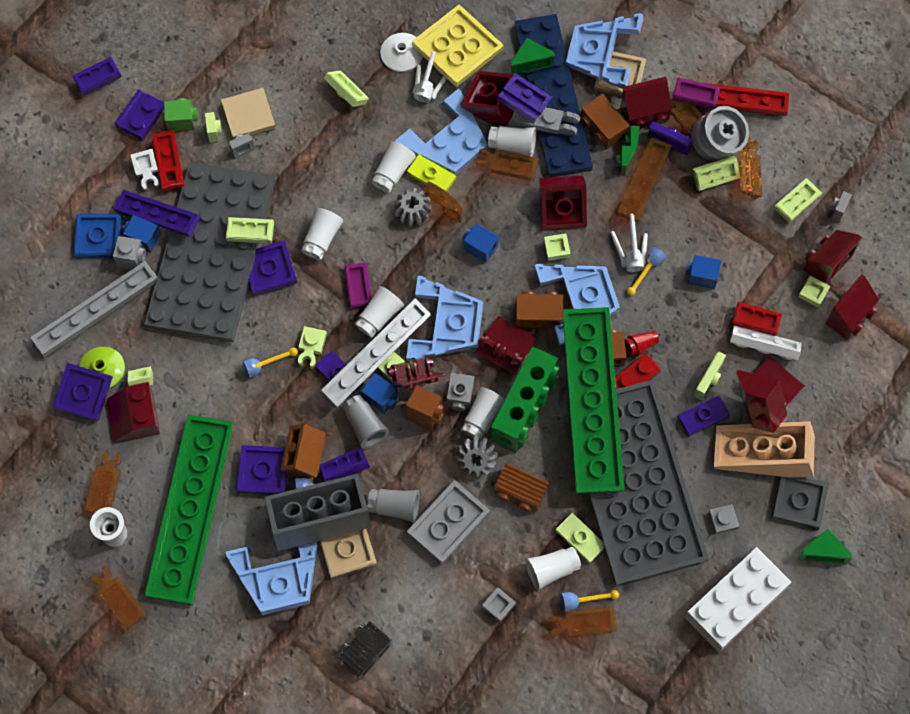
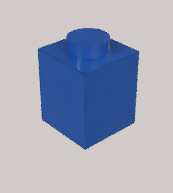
(143, 230)
(480, 242)
(703, 271)
(380, 393)

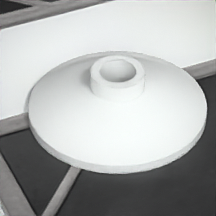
(397, 59)

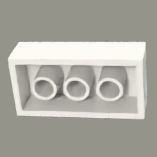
(737, 599)

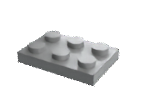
(448, 522)

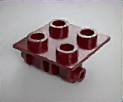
(505, 345)
(409, 375)
(789, 384)

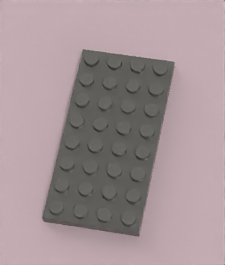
(205, 275)
(653, 520)

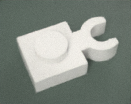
(145, 166)

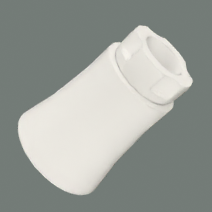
(513, 139)
(392, 166)
(320, 233)
(378, 312)
(482, 413)
(104, 522)
(552, 566)

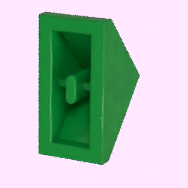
(532, 58)
(826, 549)

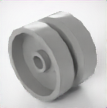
(720, 133)

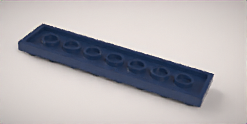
(561, 152)

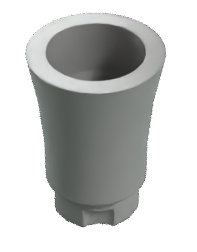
(364, 422)
(394, 503)

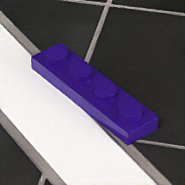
(159, 213)

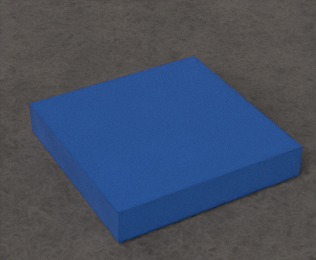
(97, 235)

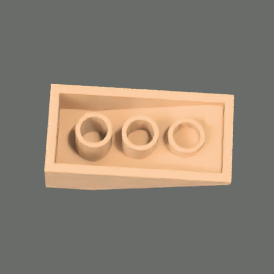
(781, 453)

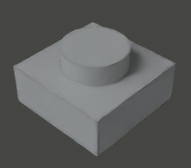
(241, 145)
(840, 205)
(723, 519)
(498, 604)

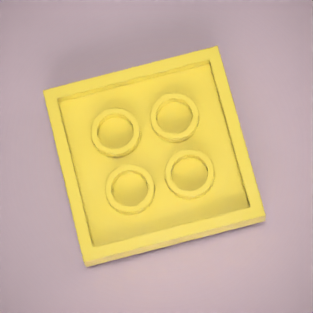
(458, 44)

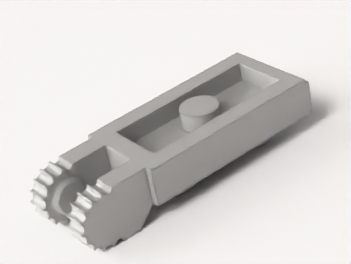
(550, 122)

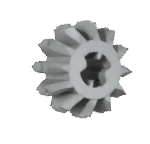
(415, 214)
(479, 448)

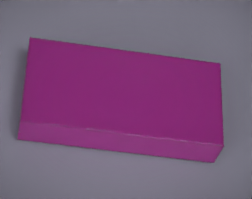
(696, 93)
(358, 285)

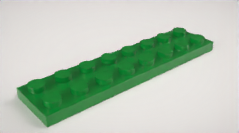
(593, 401)
(189, 510)

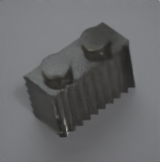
(364, 649)

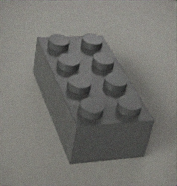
(317, 512)

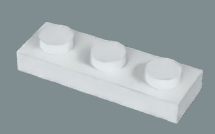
(765, 343)

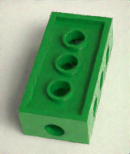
(524, 399)

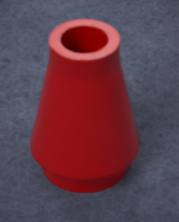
(639, 343)

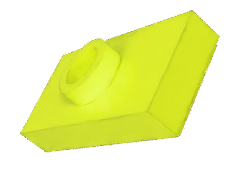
(426, 170)

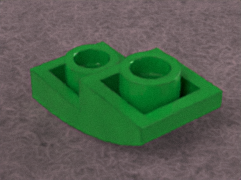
(628, 151)

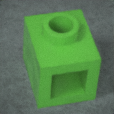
(180, 114)

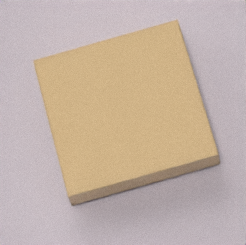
(636, 67)
(248, 113)
(348, 553)

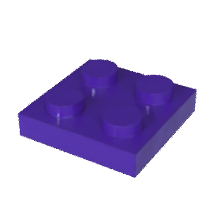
(272, 269)
(82, 391)
(261, 470)

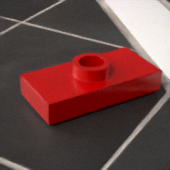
(757, 318)

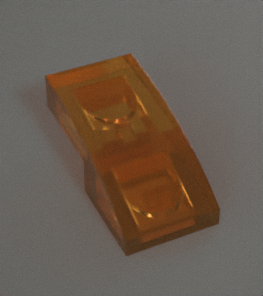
(449, 205)

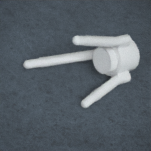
(424, 90)
(633, 260)

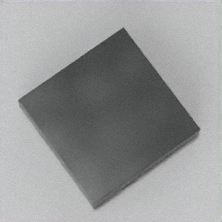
(800, 501)

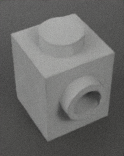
(128, 252)
(460, 391)

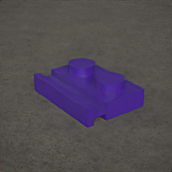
(524, 98)
(140, 115)

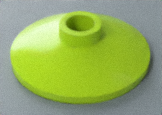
(112, 360)

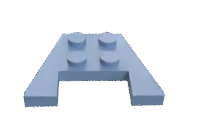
(593, 48)
(455, 144)
(585, 288)
(455, 324)
(278, 584)

